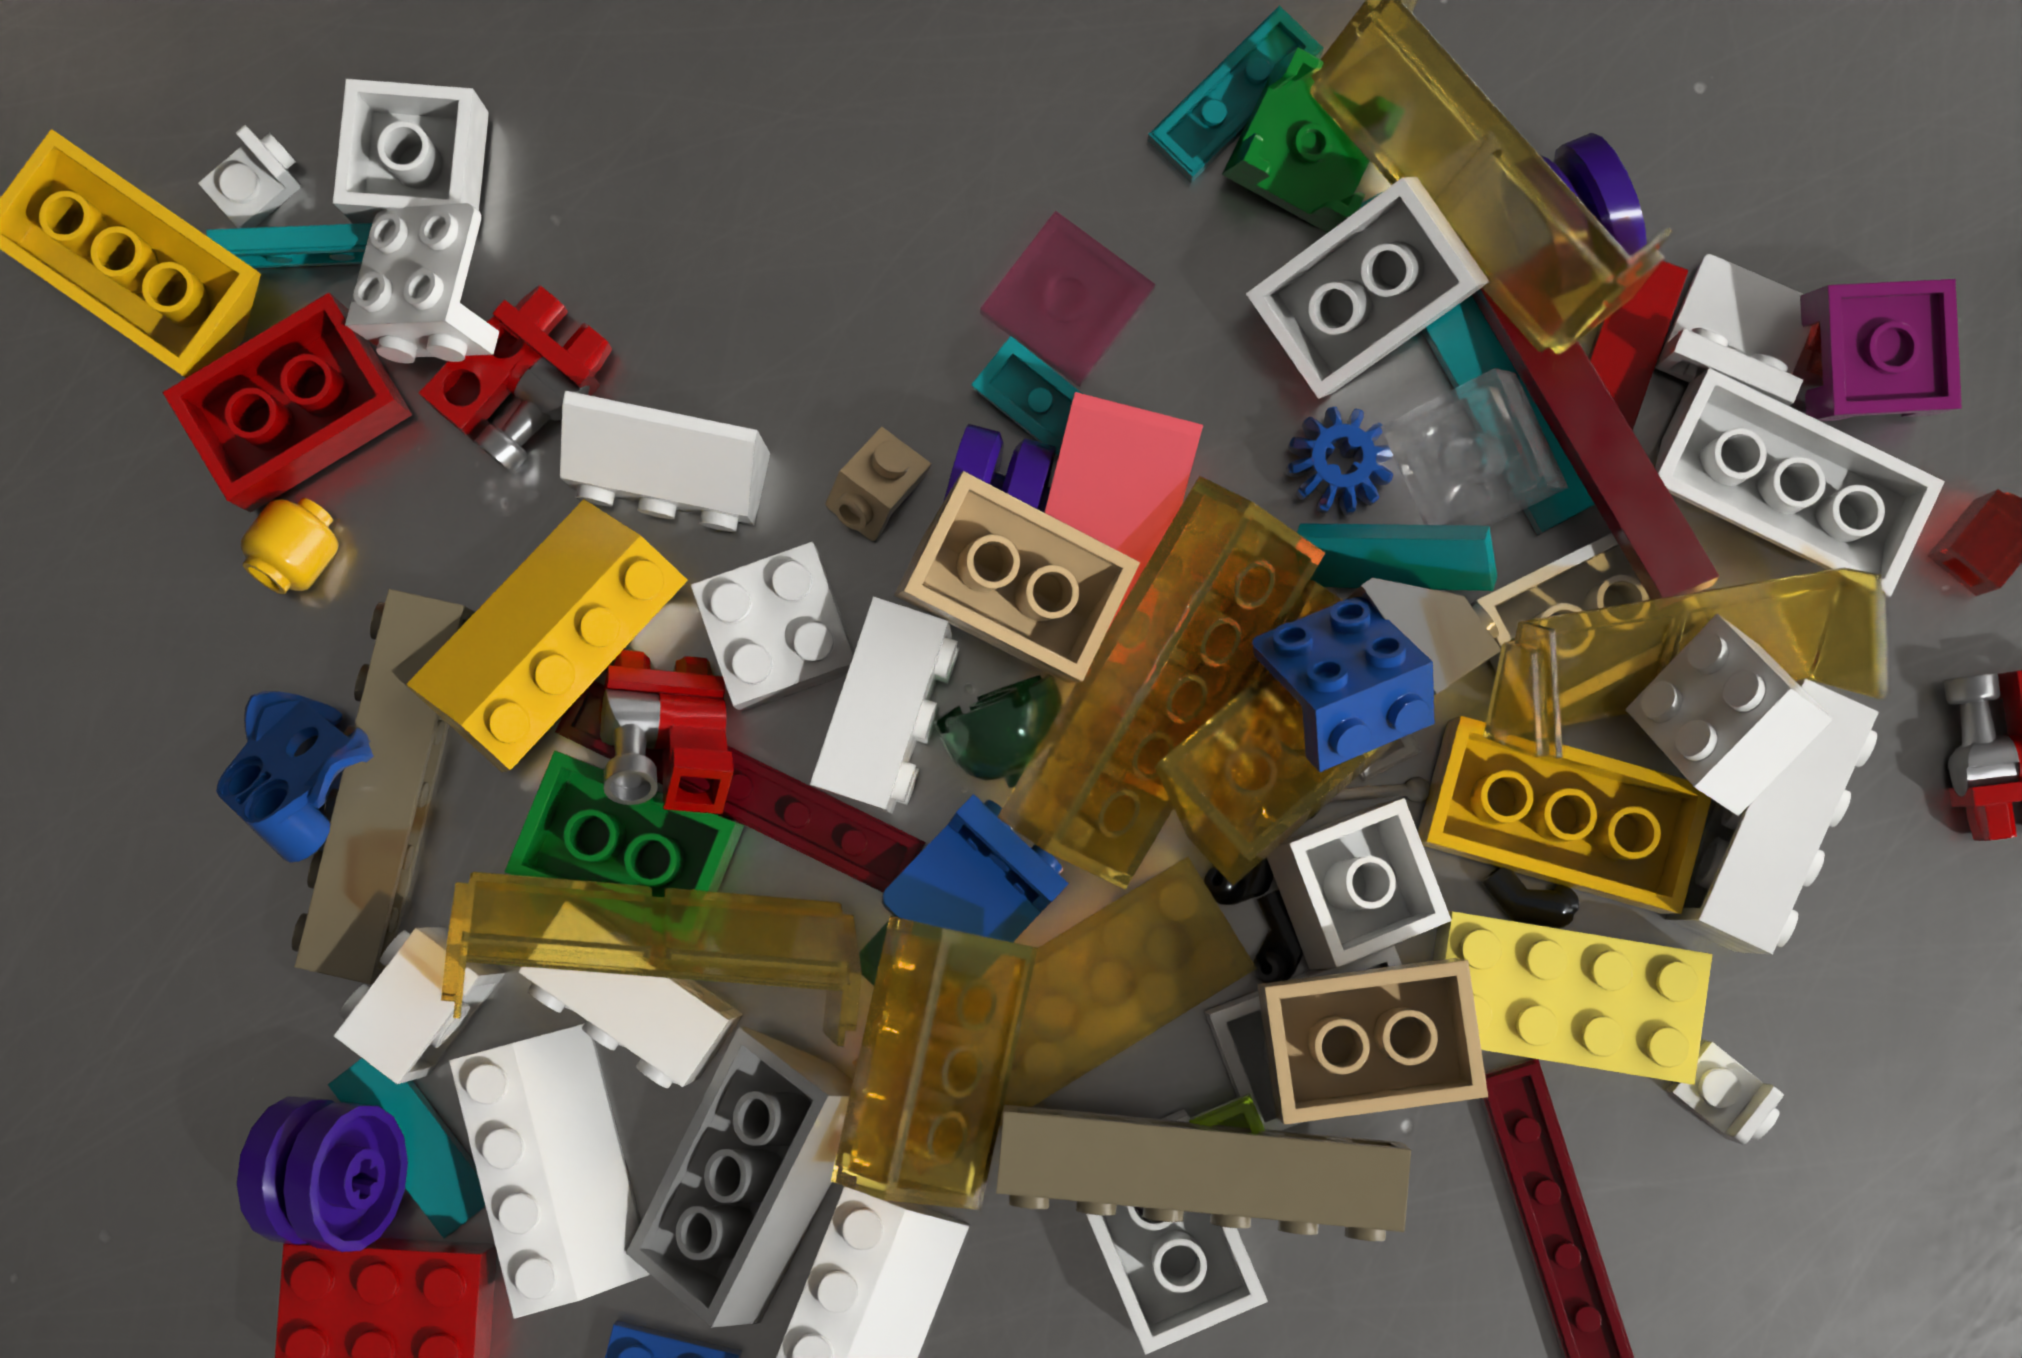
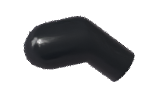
(1250, 886)
(1537, 907)
(1281, 948)

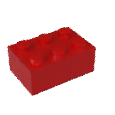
(286, 404)
(387, 1300)

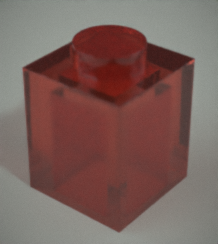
(1983, 543)

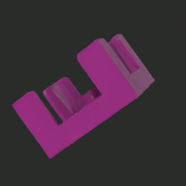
(1885, 349)

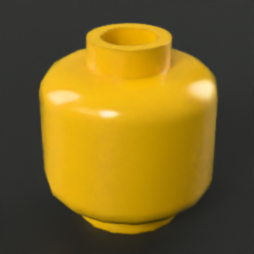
(289, 545)

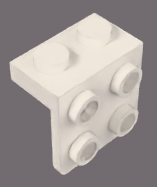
(414, 285)

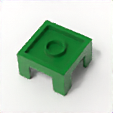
(1297, 151)

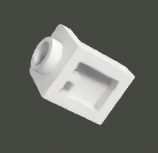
(252, 180)
(1729, 1096)

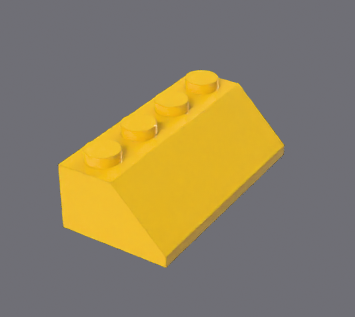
(126, 257)
(546, 634)

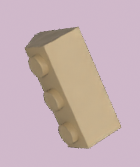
(1017, 579)

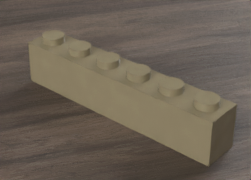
(382, 803)
(1203, 1170)

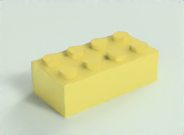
(1582, 996)

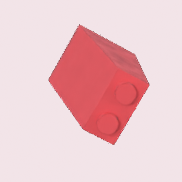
(1122, 475)

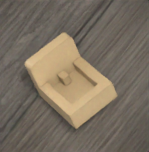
(876, 483)

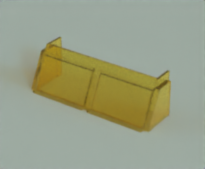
(1525, 228)
(1601, 659)
(671, 936)

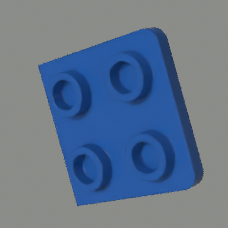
(1353, 677)
(977, 877)

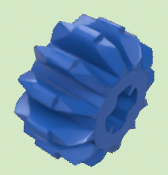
(1328, 478)

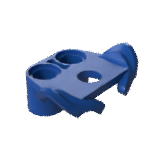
(283, 792)

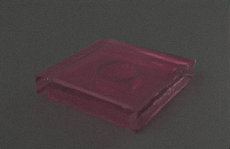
(1067, 298)

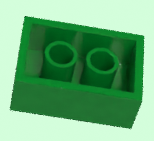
(588, 837)

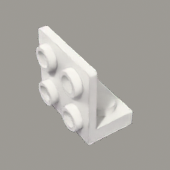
(1738, 328)

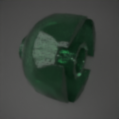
(1001, 729)

